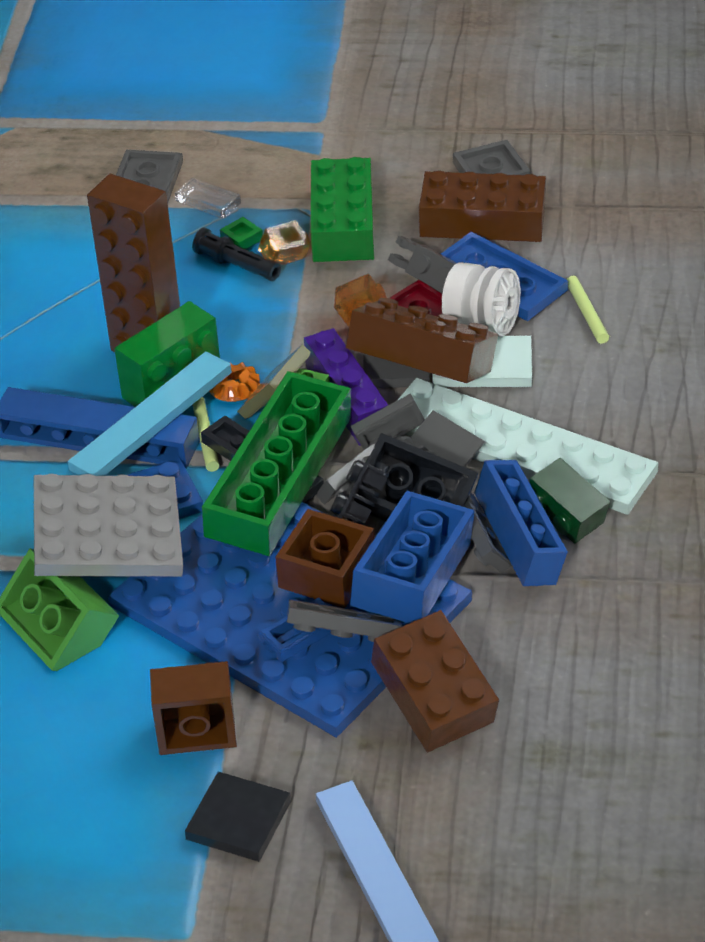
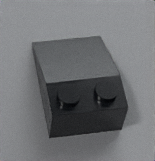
(415, 472)

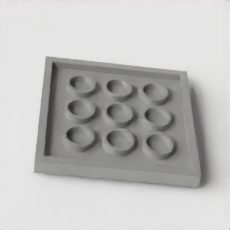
(106, 526)

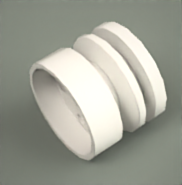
(482, 296)

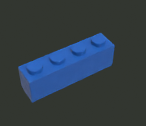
(520, 523)

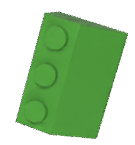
(55, 614)

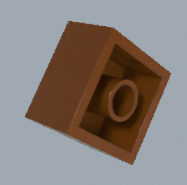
(322, 557)
(193, 708)

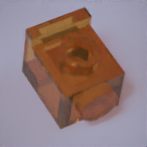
(284, 243)
(355, 295)

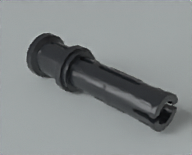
(225, 250)

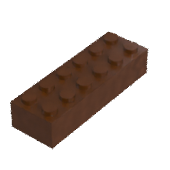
(133, 255)

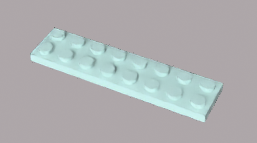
(536, 444)

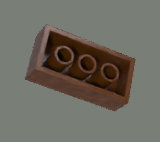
(485, 204)
(422, 340)

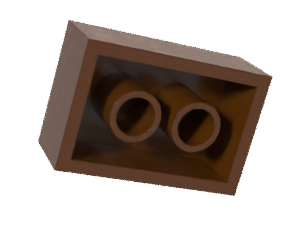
(434, 681)

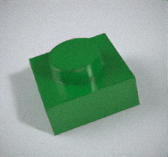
(242, 233)

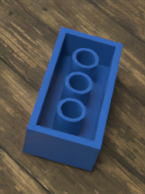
(412, 558)

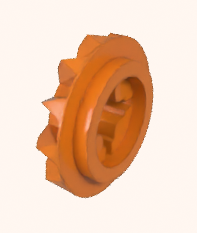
(236, 391)

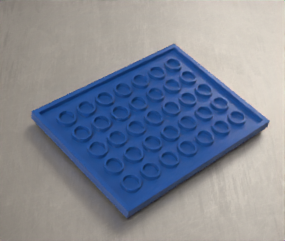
(233, 596)

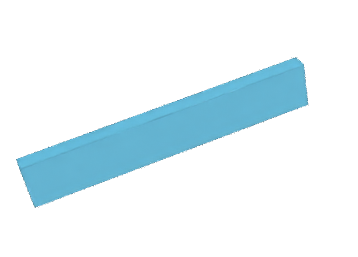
(150, 416)

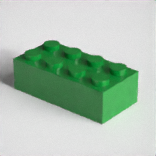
(341, 210)

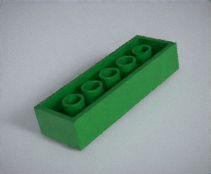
(277, 463)

